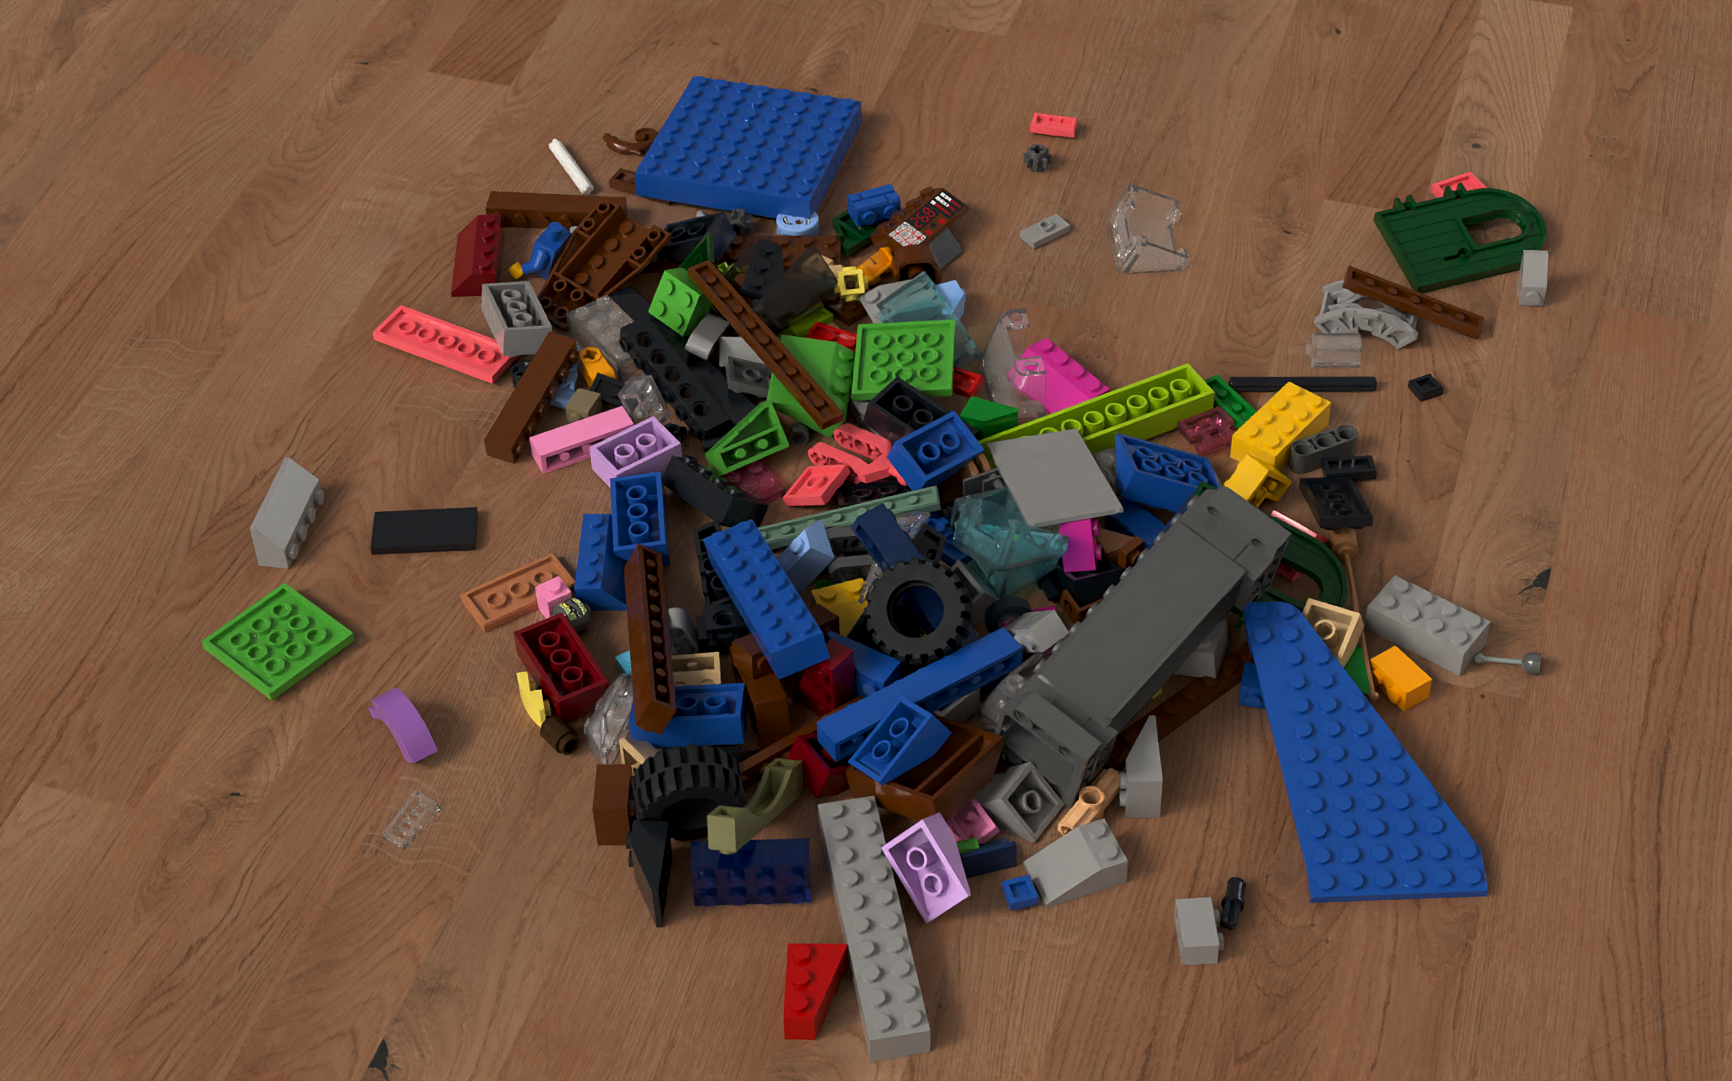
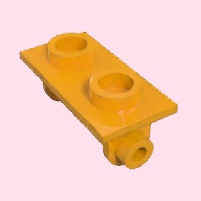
(882, 261)

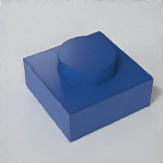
(1019, 892)

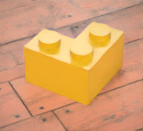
(1257, 480)

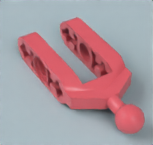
(860, 442)

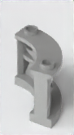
(1342, 315)

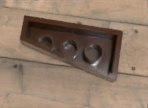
(767, 705)

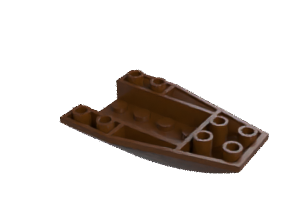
(599, 260)

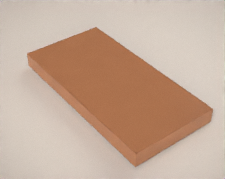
(513, 592)

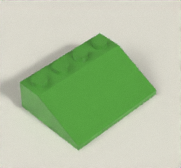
(828, 365)

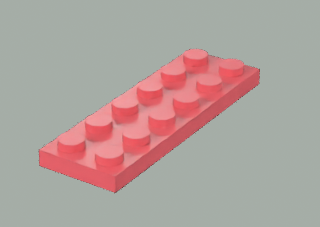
(443, 344)

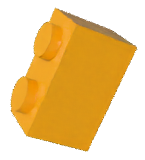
(1400, 678)

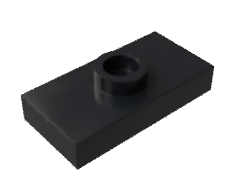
(1355, 466)

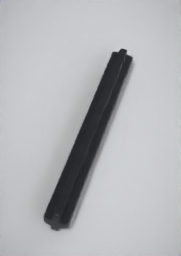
(1267, 384)

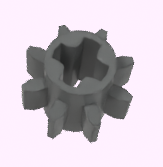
(1037, 158)
(740, 221)

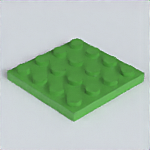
(914, 351)
(278, 641)

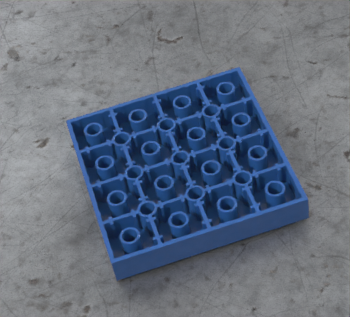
(749, 148)

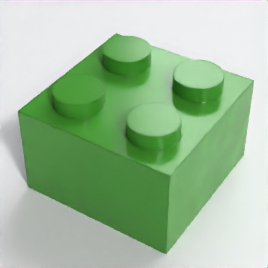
(679, 302)

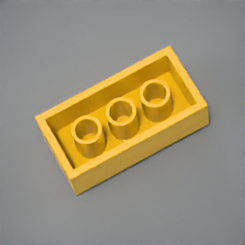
(1280, 422)

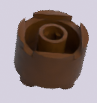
(912, 261)

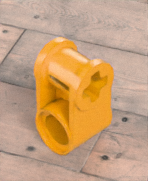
(594, 363)

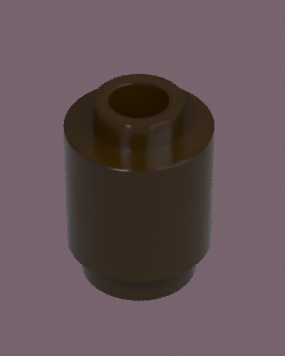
(559, 735)

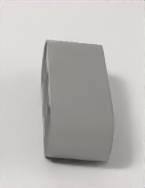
(707, 336)

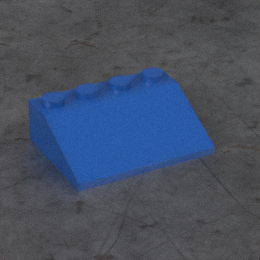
(1159, 473)

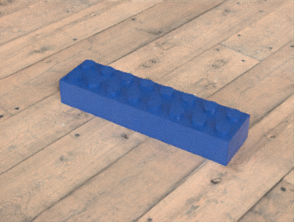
(766, 599)

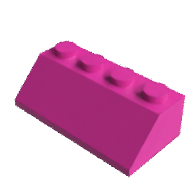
(1065, 378)

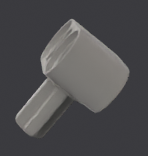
(682, 632)

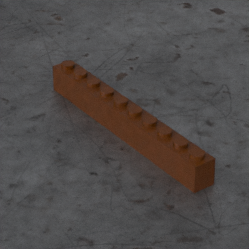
(649, 640)

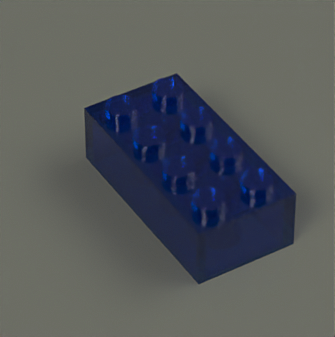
(756, 874)

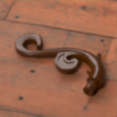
(632, 148)

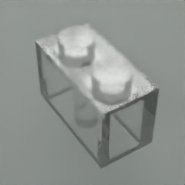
(643, 400)

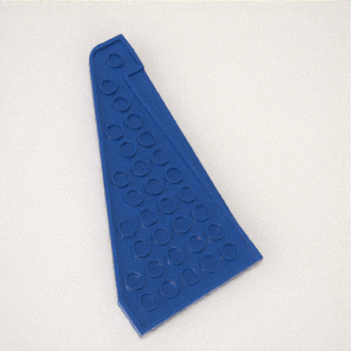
(1355, 794)

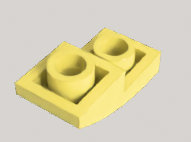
(532, 699)

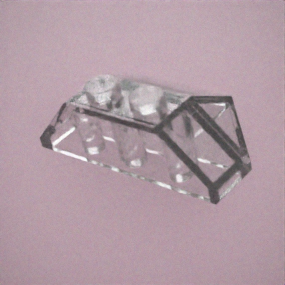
(610, 720)

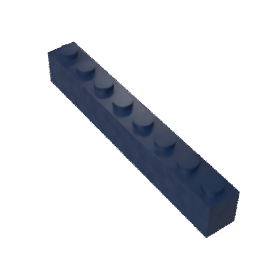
(888, 544)

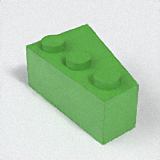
(748, 441)

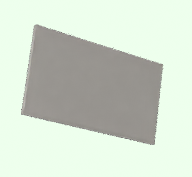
(1054, 478)

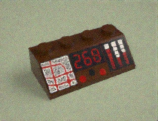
(920, 220)

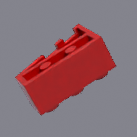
(810, 983)

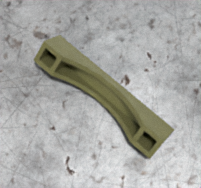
(734, 826)

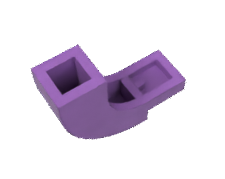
(404, 723)

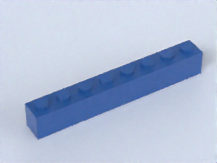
(927, 687)

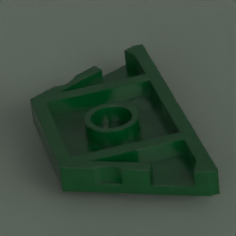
(851, 236)

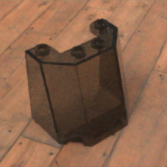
(796, 295)

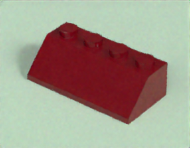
(478, 255)
(561, 666)

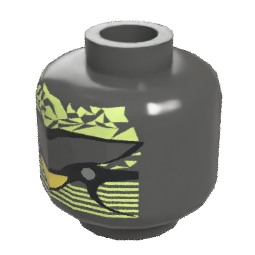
(576, 613)

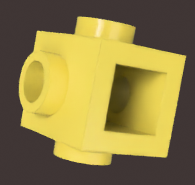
(853, 275)

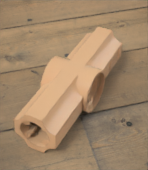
(1092, 801)

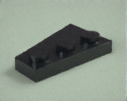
(764, 269)

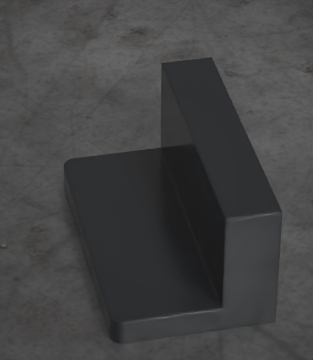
(945, 248)

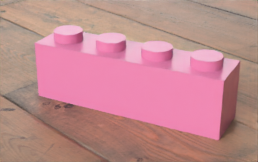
(572, 442)

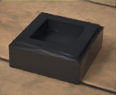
(1425, 387)

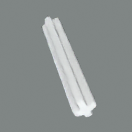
(571, 167)

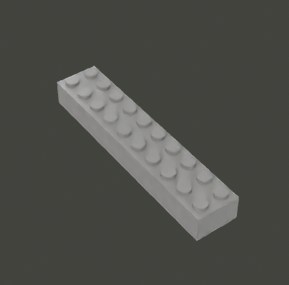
(874, 930)

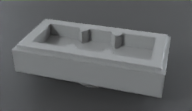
(1045, 231)

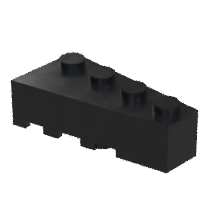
(712, 493)
(712, 587)

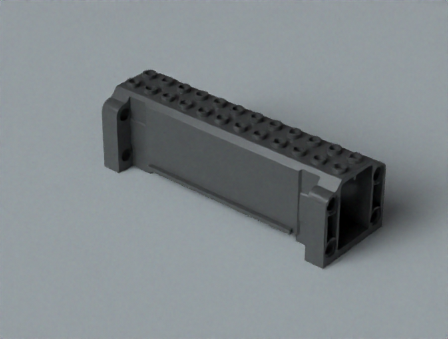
(1138, 637)

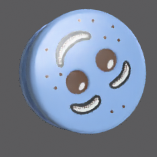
(797, 226)

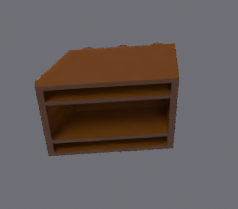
(941, 782)

